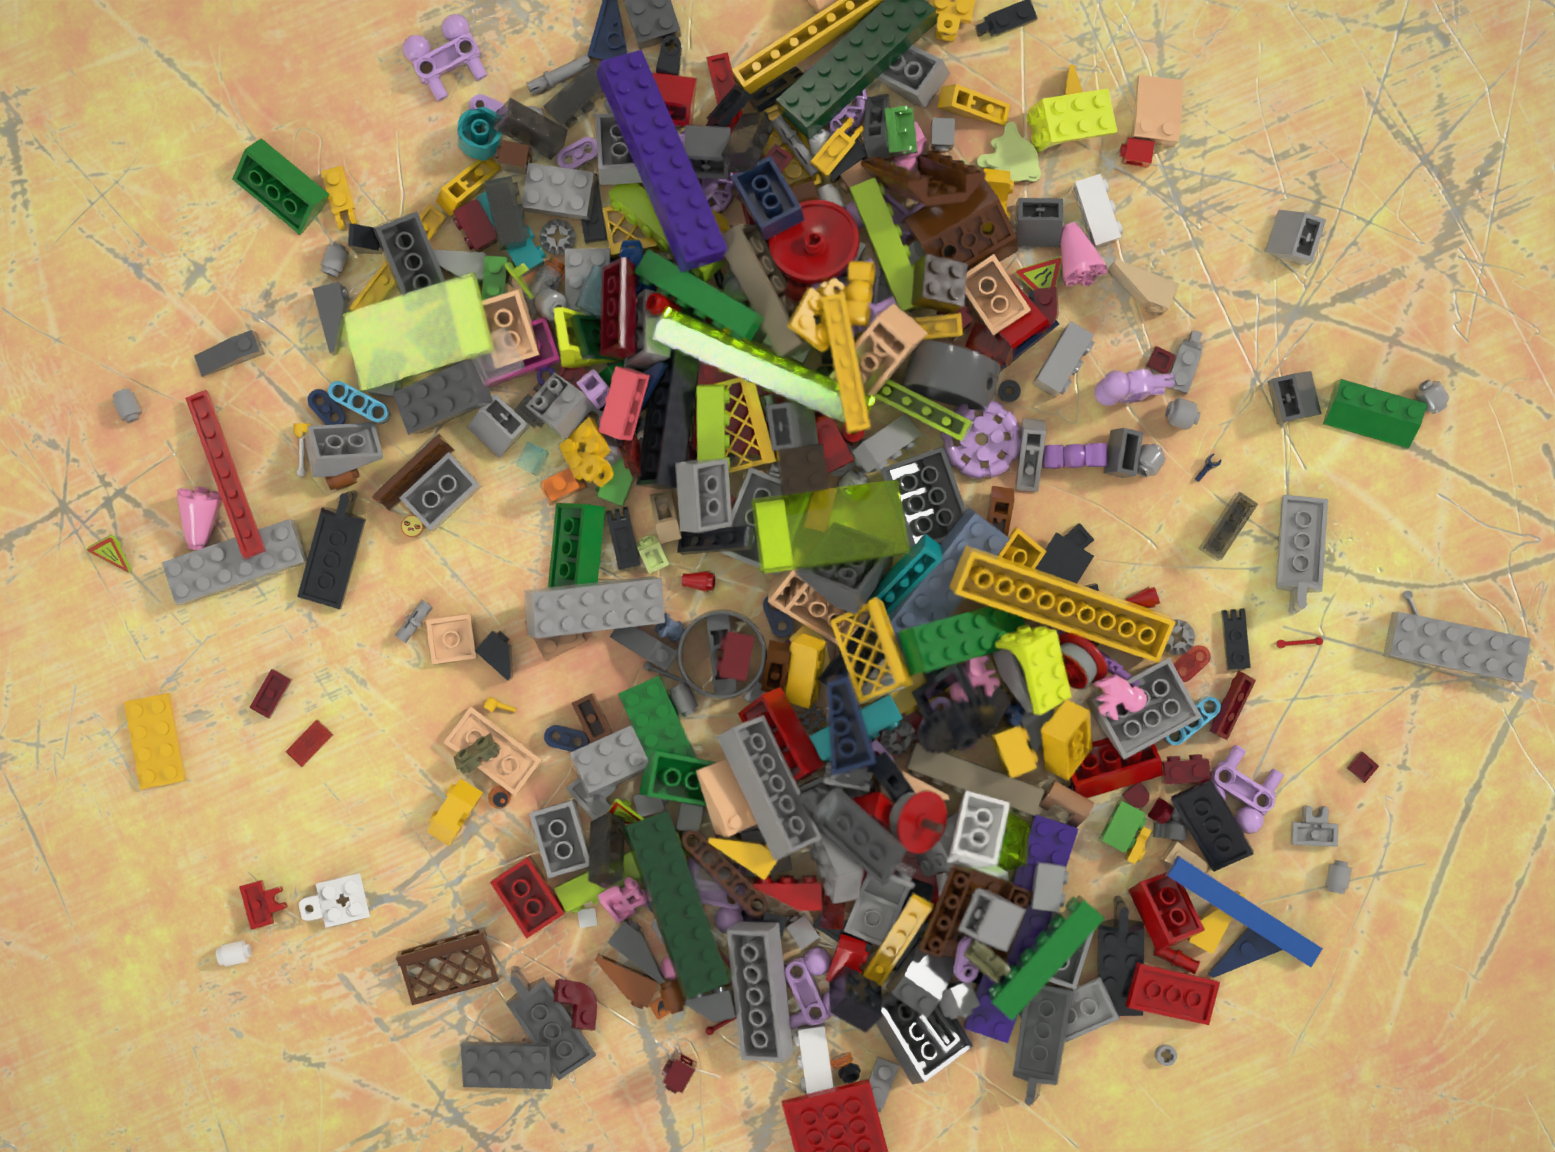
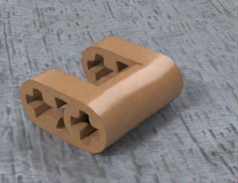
(1068, 799)

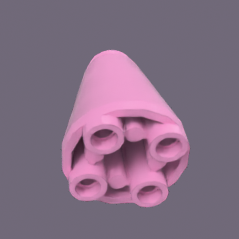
(1079, 257)
(198, 514)

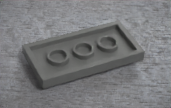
(506, 1065)

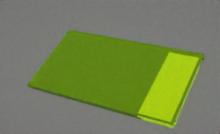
(418, 332)
(830, 526)

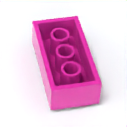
(547, 349)

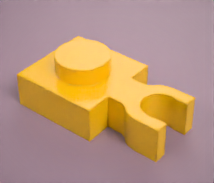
(1137, 852)

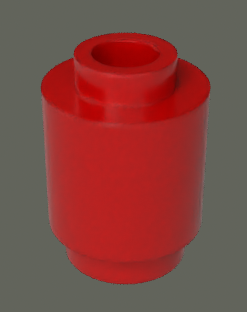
(852, 438)

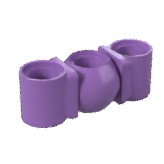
(1075, 456)

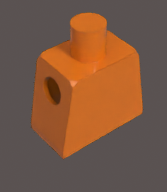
(561, 486)

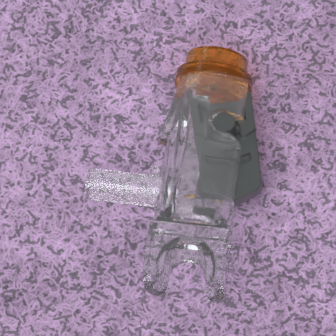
(546, 278)

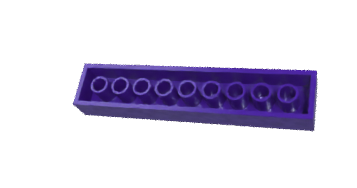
(661, 161)
(1048, 843)

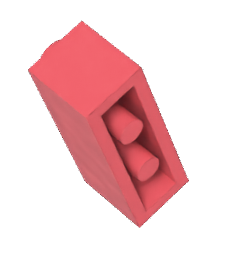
(623, 403)

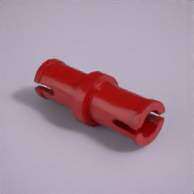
(1178, 959)

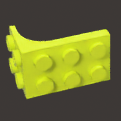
(1071, 118)
(1042, 664)

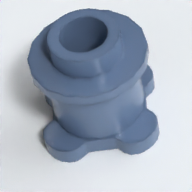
(670, 628)

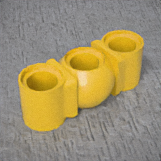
(859, 292)

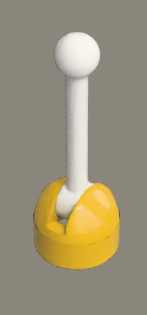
(300, 431)

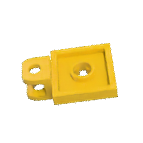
(950, 16)
(809, 306)
(590, 463)

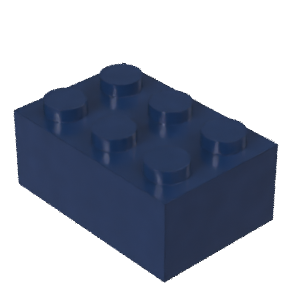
(768, 198)

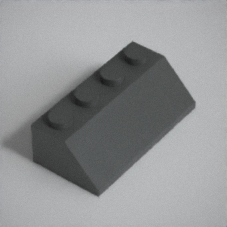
(408, 253)

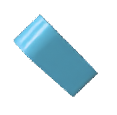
(351, 395)
(1186, 732)

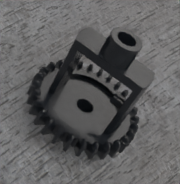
(956, 725)

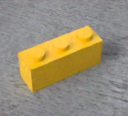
(804, 670)

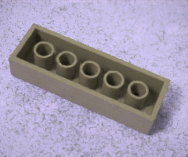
(764, 286)
(972, 777)

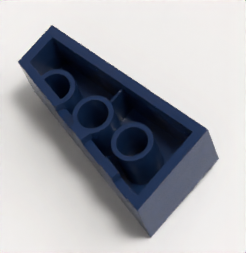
(848, 732)

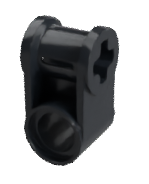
(669, 61)

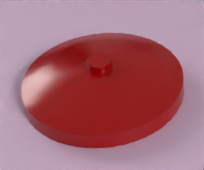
(819, 245)

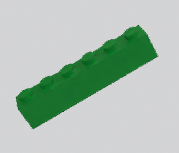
(699, 295)

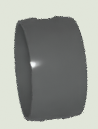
(952, 375)
(718, 625)

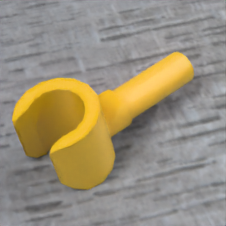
(491, 703)

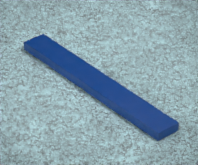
(1244, 911)

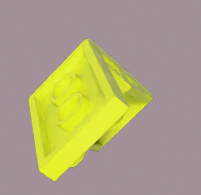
(567, 343)

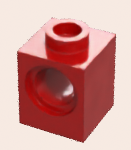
(1137, 152)

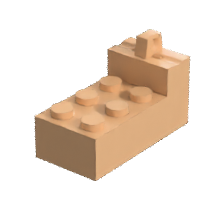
(885, 347)
(807, 606)

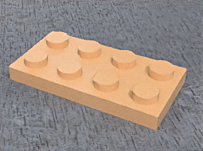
(513, 762)

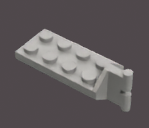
(1301, 548)

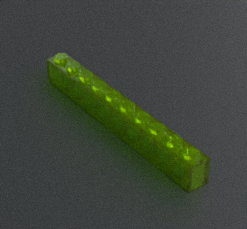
(752, 363)

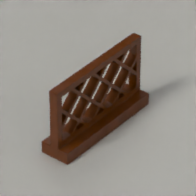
(409, 474)
(440, 948)

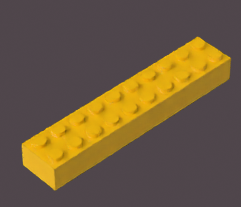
(1061, 604)

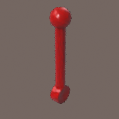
(1281, 643)
(710, 1030)

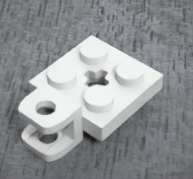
(327, 907)

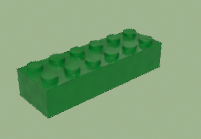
(956, 638)
(1045, 956)

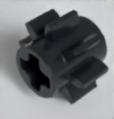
(815, 723)

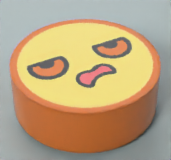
(412, 526)

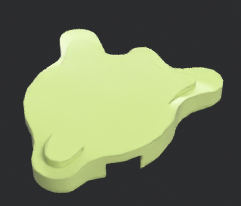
(1013, 155)

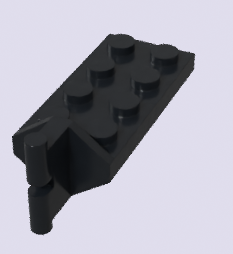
(332, 553)
(1118, 952)

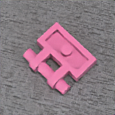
(617, 902)

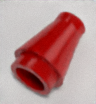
(657, 303)
(700, 581)
(1147, 598)

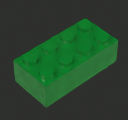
(656, 719)

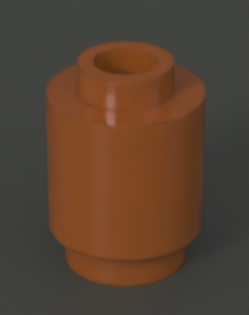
(343, 480)
(672, 996)

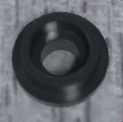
(1002, 391)
(849, 1073)

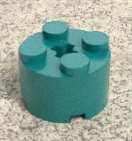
(476, 133)

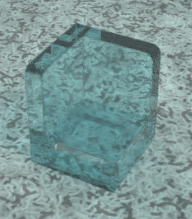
(532, 458)

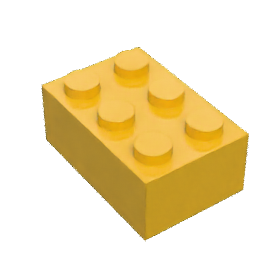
(1066, 739)
(1013, 751)

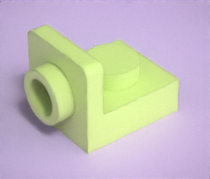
(652, 553)

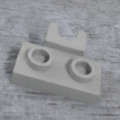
(595, 805)
(1314, 829)

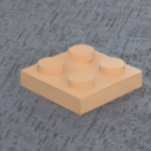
(451, 639)

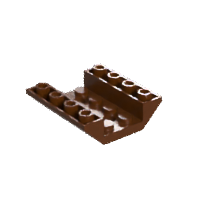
(935, 183)
(962, 225)
(954, 903)

